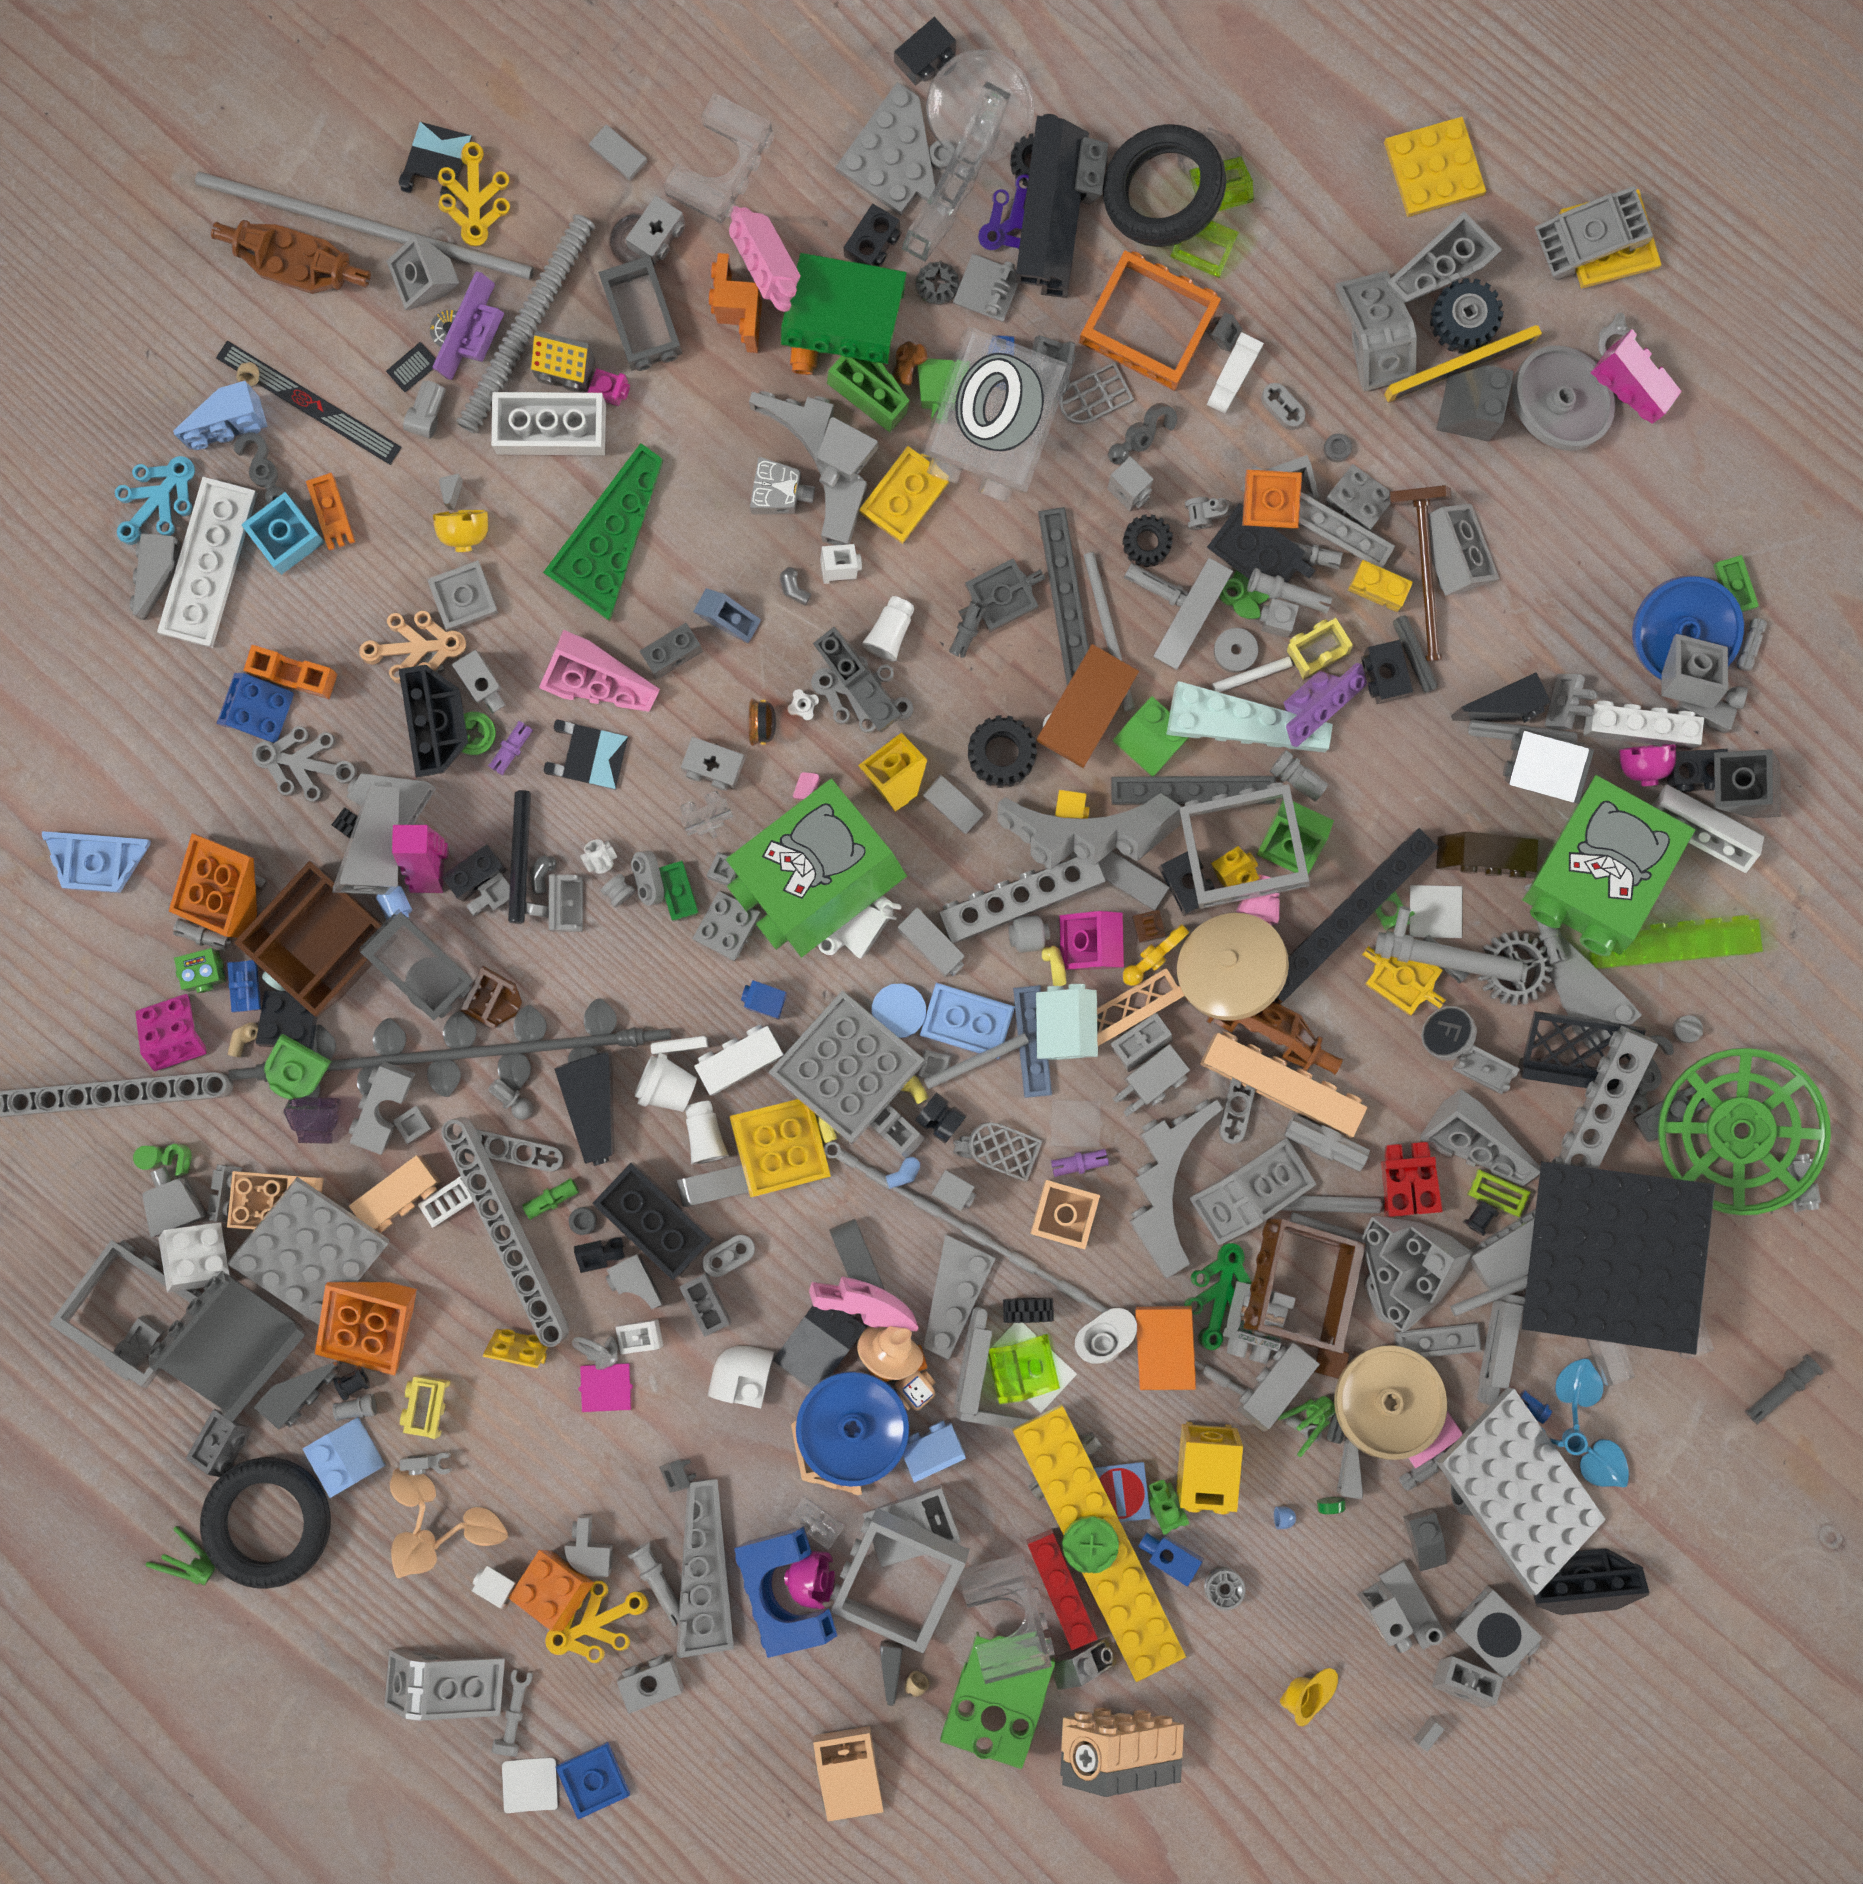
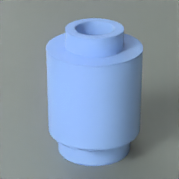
(391, 903)

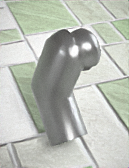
(790, 587)

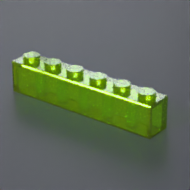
(1687, 943)

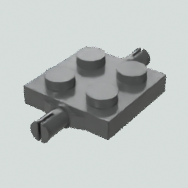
(1004, 593)

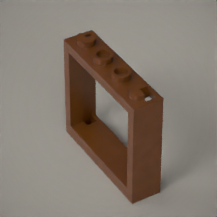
(1341, 1292)

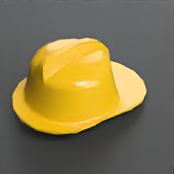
(1309, 1695)

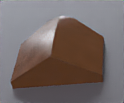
(492, 999)

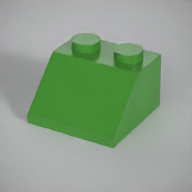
(1146, 738)
(1278, 844)

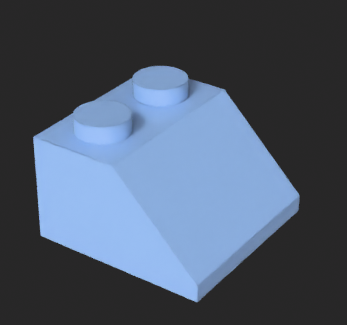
(933, 1450)
(344, 1457)

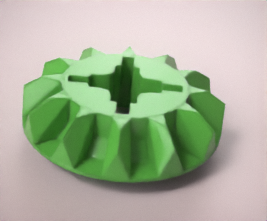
(486, 729)

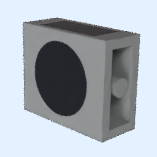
(1496, 1632)

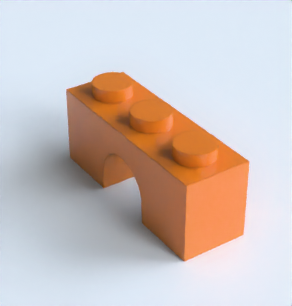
(289, 672)

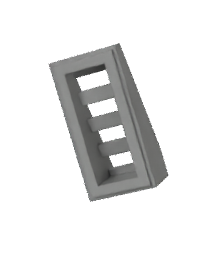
(1350, 1474)

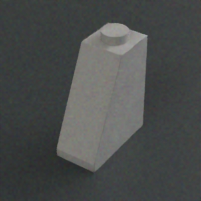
(412, 794)
(931, 943)

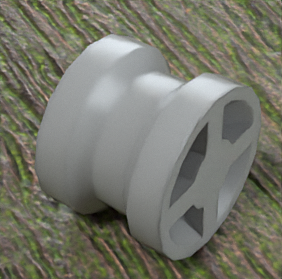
(617, 890)

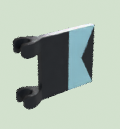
(432, 151)
(591, 757)

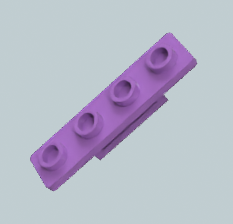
(471, 329)
(1320, 700)

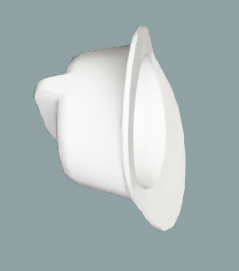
(1106, 1336)

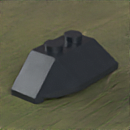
(433, 719)
(1593, 1583)

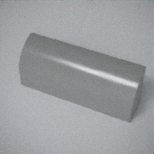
(1505, 1253)

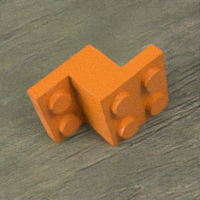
(736, 302)

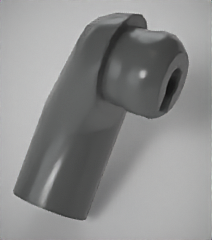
(538, 872)

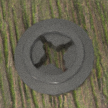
(945, 291)

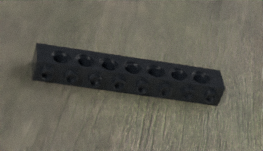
(1356, 909)

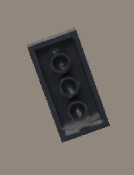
(653, 1221)

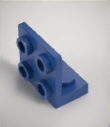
(255, 707)

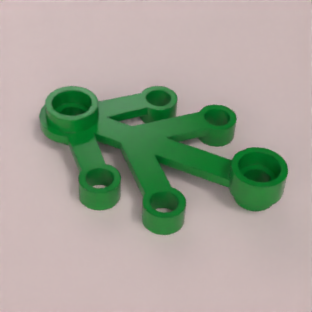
(1221, 1291)

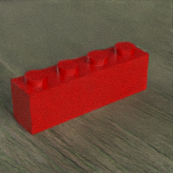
(1061, 1589)

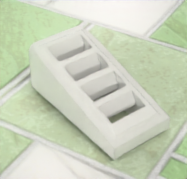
(461, 1193)

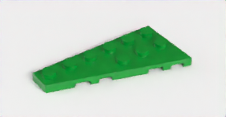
(602, 545)

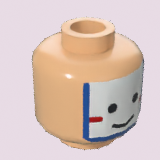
(916, 1390)

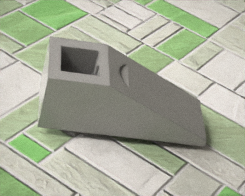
(155, 570)

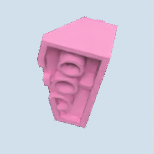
(590, 673)

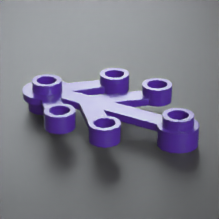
(1014, 221)

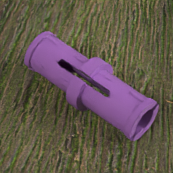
(510, 748)
(1079, 1162)

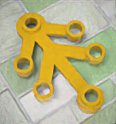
(473, 199)
(591, 1625)

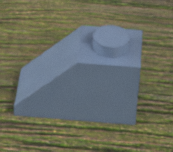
(727, 615)

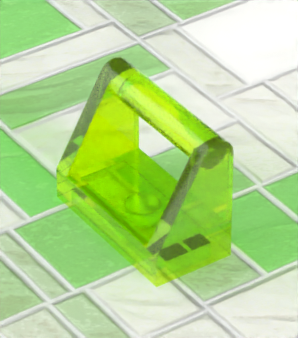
(1238, 190)
(1213, 233)

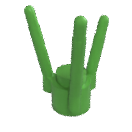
(1317, 1412)
(197, 1572)

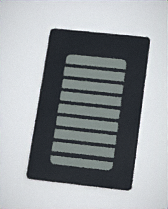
(412, 367)

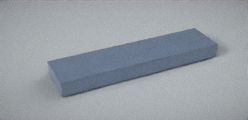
(1034, 1071)

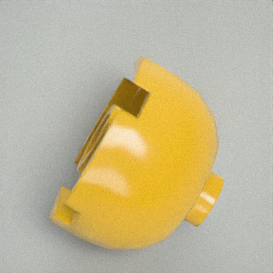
(461, 528)

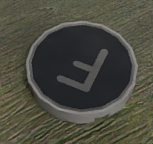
(1448, 1033)

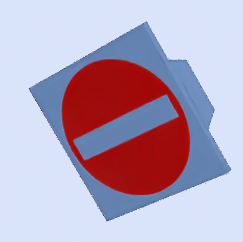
(1126, 1490)

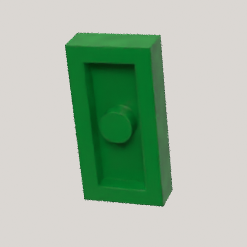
(678, 891)

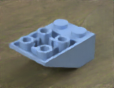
(222, 416)

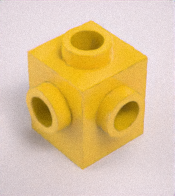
(1235, 868)

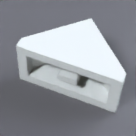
(639, 1336)

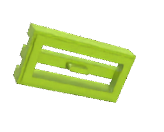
(1476, 1183)

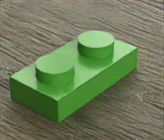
(1735, 577)

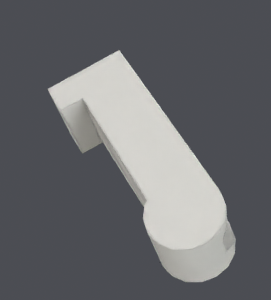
(1234, 372)

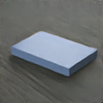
(966, 1019)

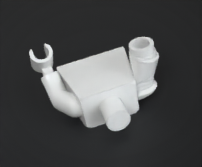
(862, 930)

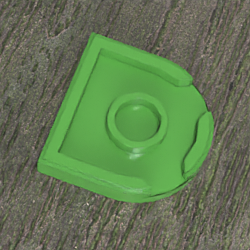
(294, 1069)

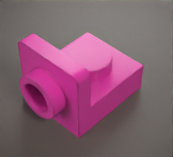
(610, 385)

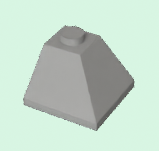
(421, 272)

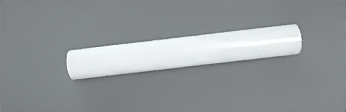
(1251, 675)

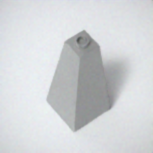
(369, 860)

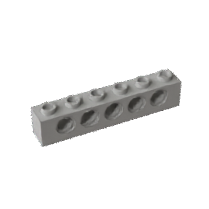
(959, 930)
(1617, 1099)

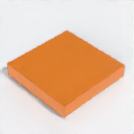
(1272, 499)

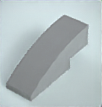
(897, 1131)

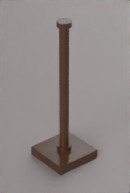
(1421, 499)

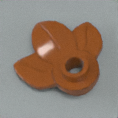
(907, 357)

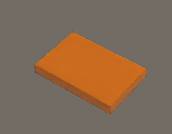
(1166, 1348)

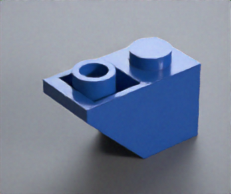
(763, 999)

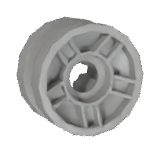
(1221, 1599)

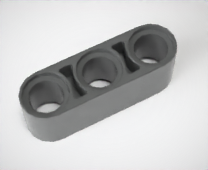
(855, 1253)

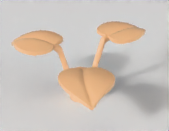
(415, 1551)

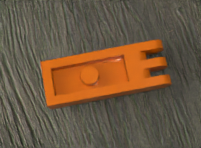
(330, 510)

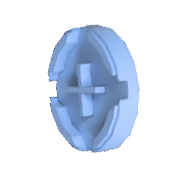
(900, 1009)

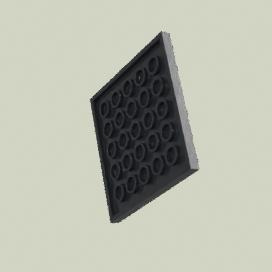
(1618, 1257)

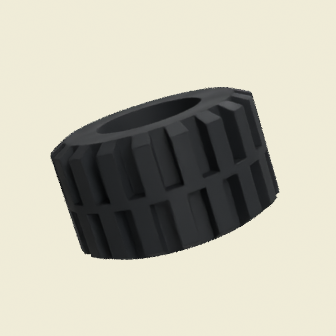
(1009, 729)

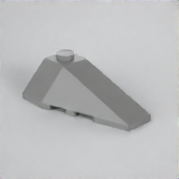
(1449, 257)

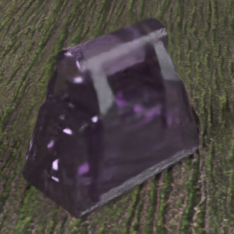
(313, 1115)

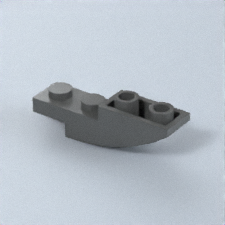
(858, 679)

